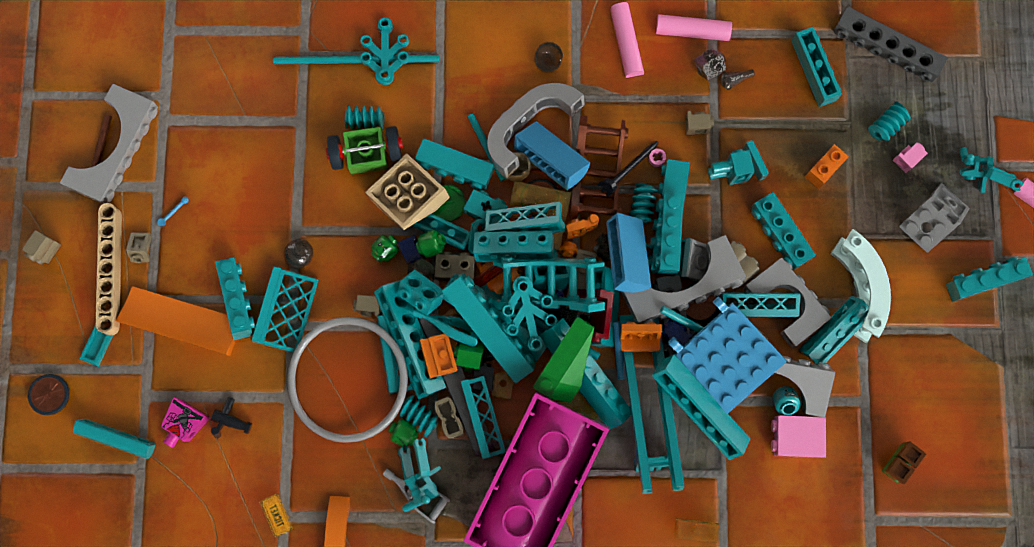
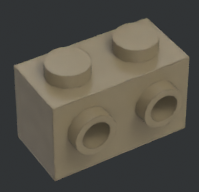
(450, 264)

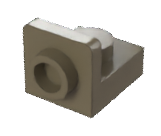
(138, 247)

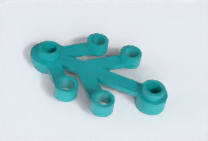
(385, 53)
(527, 310)

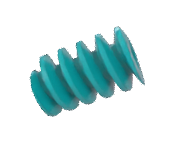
(364, 117)
(889, 122)
(642, 203)
(418, 416)

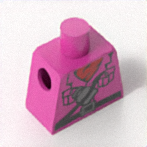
(182, 422)

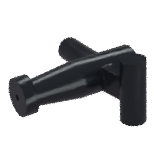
(223, 418)

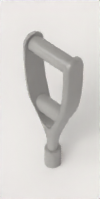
(437, 509)

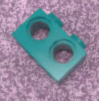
(420, 292)

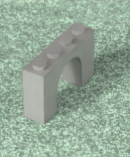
(812, 313)

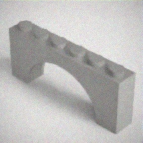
(101, 180)
(722, 273)
(813, 381)

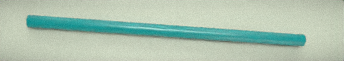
(349, 59)

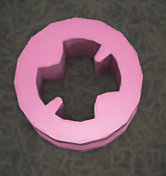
(655, 152)

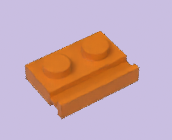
(438, 355)

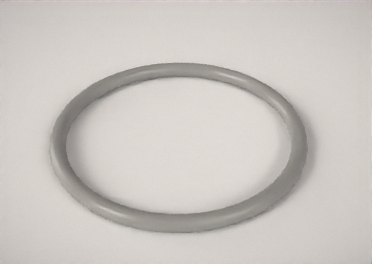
(402, 387)

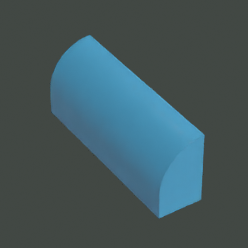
(551, 155)
(628, 253)

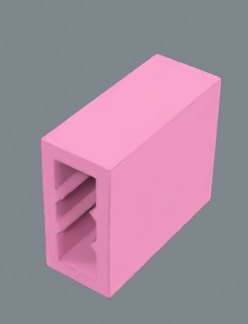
(799, 436)

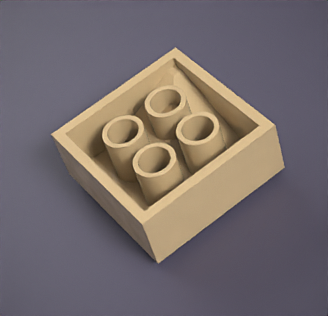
(407, 193)

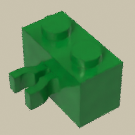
(469, 356)

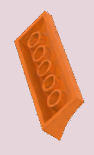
(177, 320)

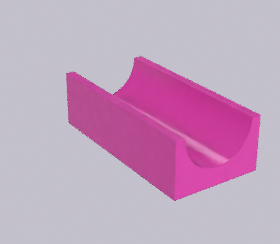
(538, 477)

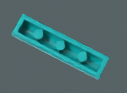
(453, 234)
(114, 438)

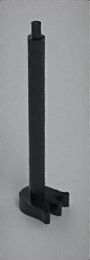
(609, 185)

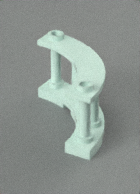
(869, 280)

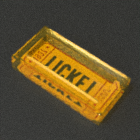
(276, 515)

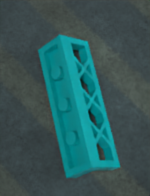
(540, 222)
(765, 310)
(837, 331)
(477, 424)

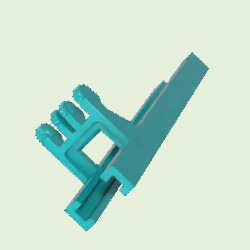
(641, 462)

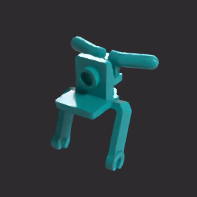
(986, 172)
(426, 488)

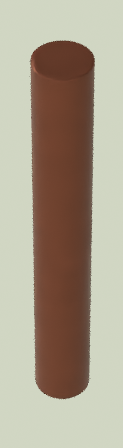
(101, 140)

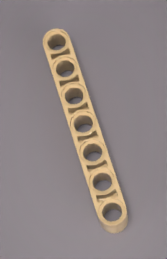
(105, 260)

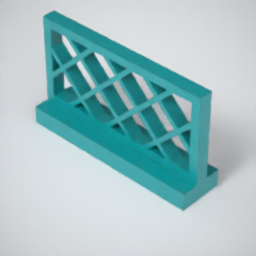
(268, 306)
(390, 361)

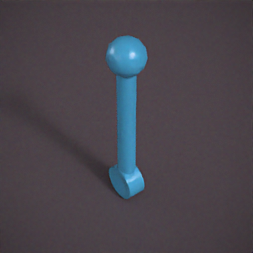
(161, 222)

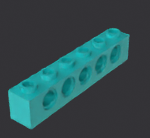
(401, 333)

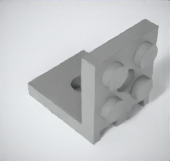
(942, 211)

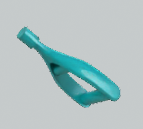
(443, 323)

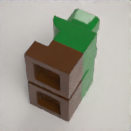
(903, 461)

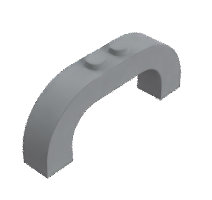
(522, 111)

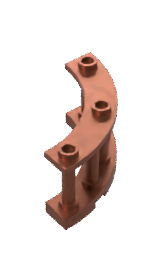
(578, 190)

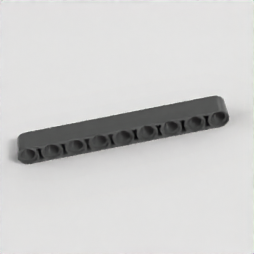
(454, 386)

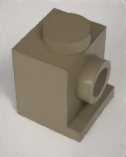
(698, 123)
(366, 306)

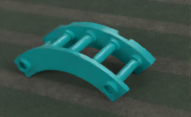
(572, 300)

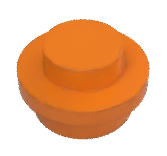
(568, 249)

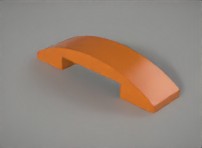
(337, 521)

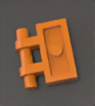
(578, 228)

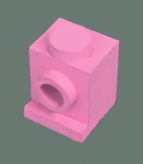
(910, 157)

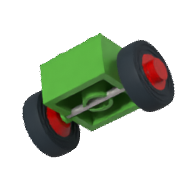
(364, 149)

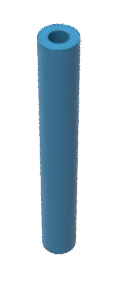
(619, 354)

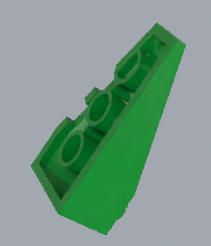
(566, 367)

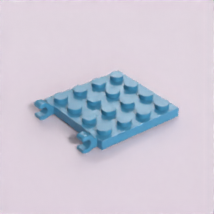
(729, 356)

